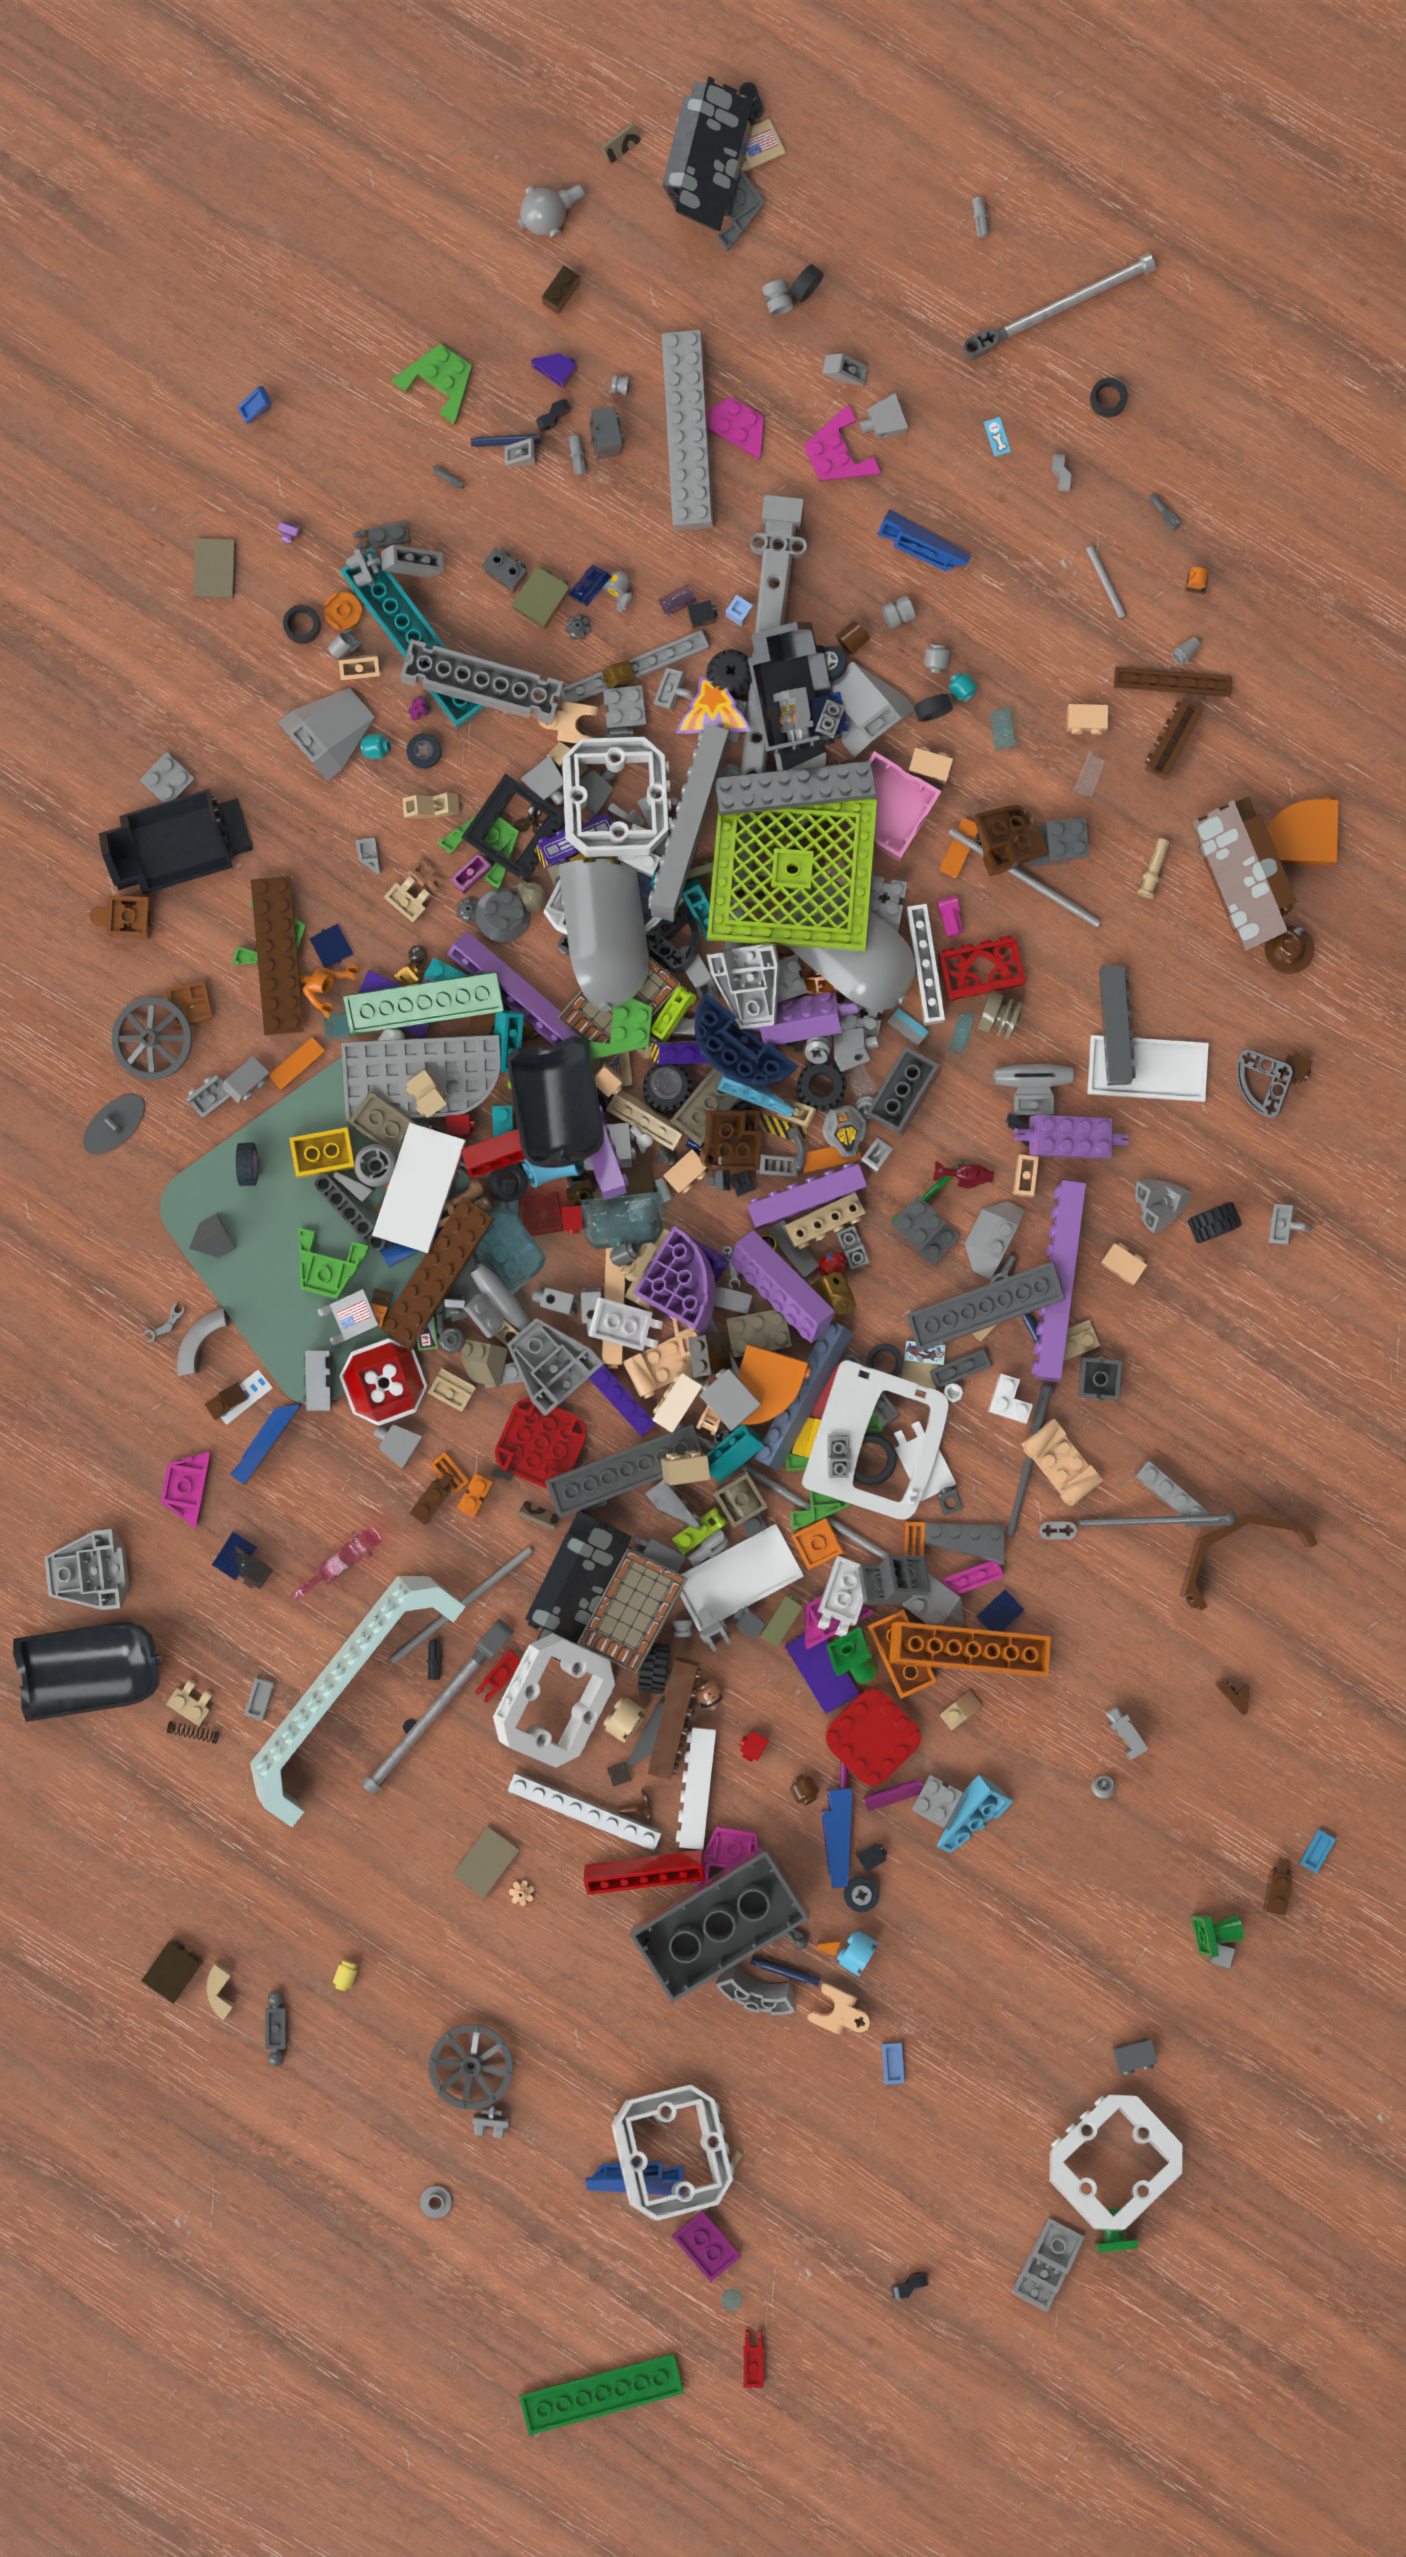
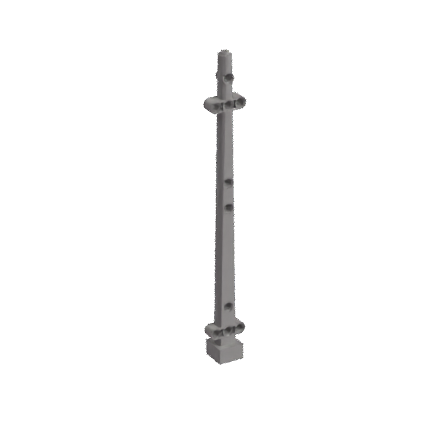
(781, 520)

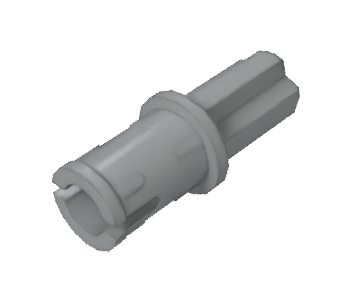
(980, 217)
(577, 454)

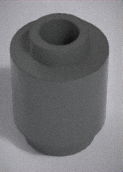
(619, 732)
(624, 1253)

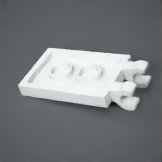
(623, 1325)
(908, 1454)
(842, 1596)

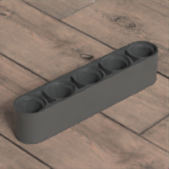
(341, 1209)

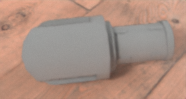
(710, 1548)

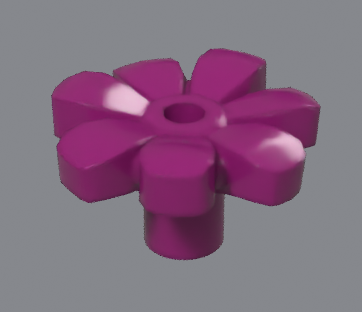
(418, 708)

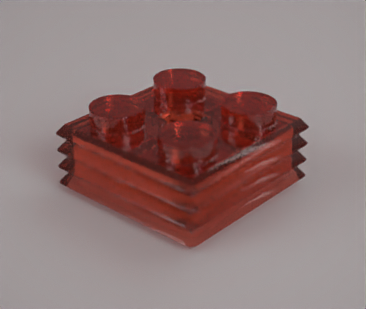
(549, 1203)

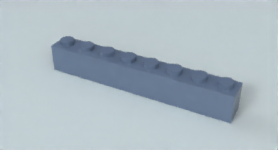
(789, 1424)

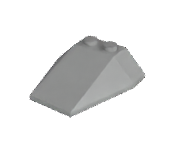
(748, 982)
(551, 1364)
(90, 1571)

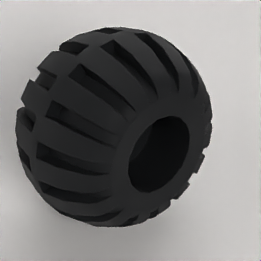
(730, 659)

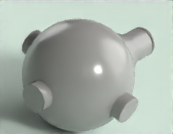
(545, 209)

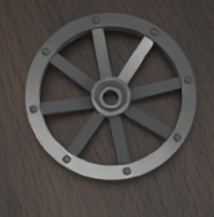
(156, 1038)
(470, 2073)

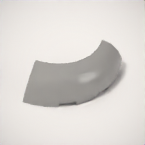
(195, 1338)
(756, 1995)

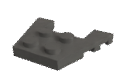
(744, 209)

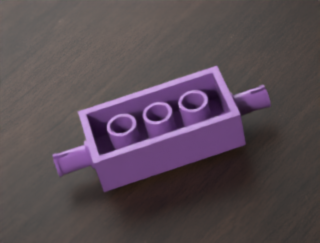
(806, 1018)
(1070, 1137)

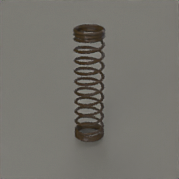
(213, 1740)

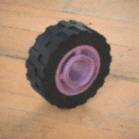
(246, 1164)

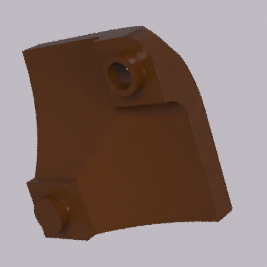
(1008, 838)
(732, 1140)

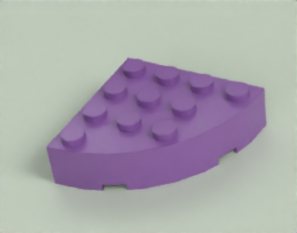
(680, 1282)

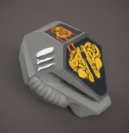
(844, 1129)

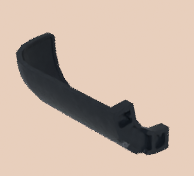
(556, 1103)
(86, 1669)

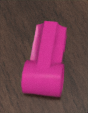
(949, 911)

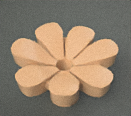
(524, 1889)

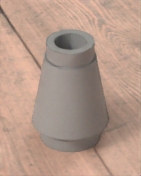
(1185, 651)

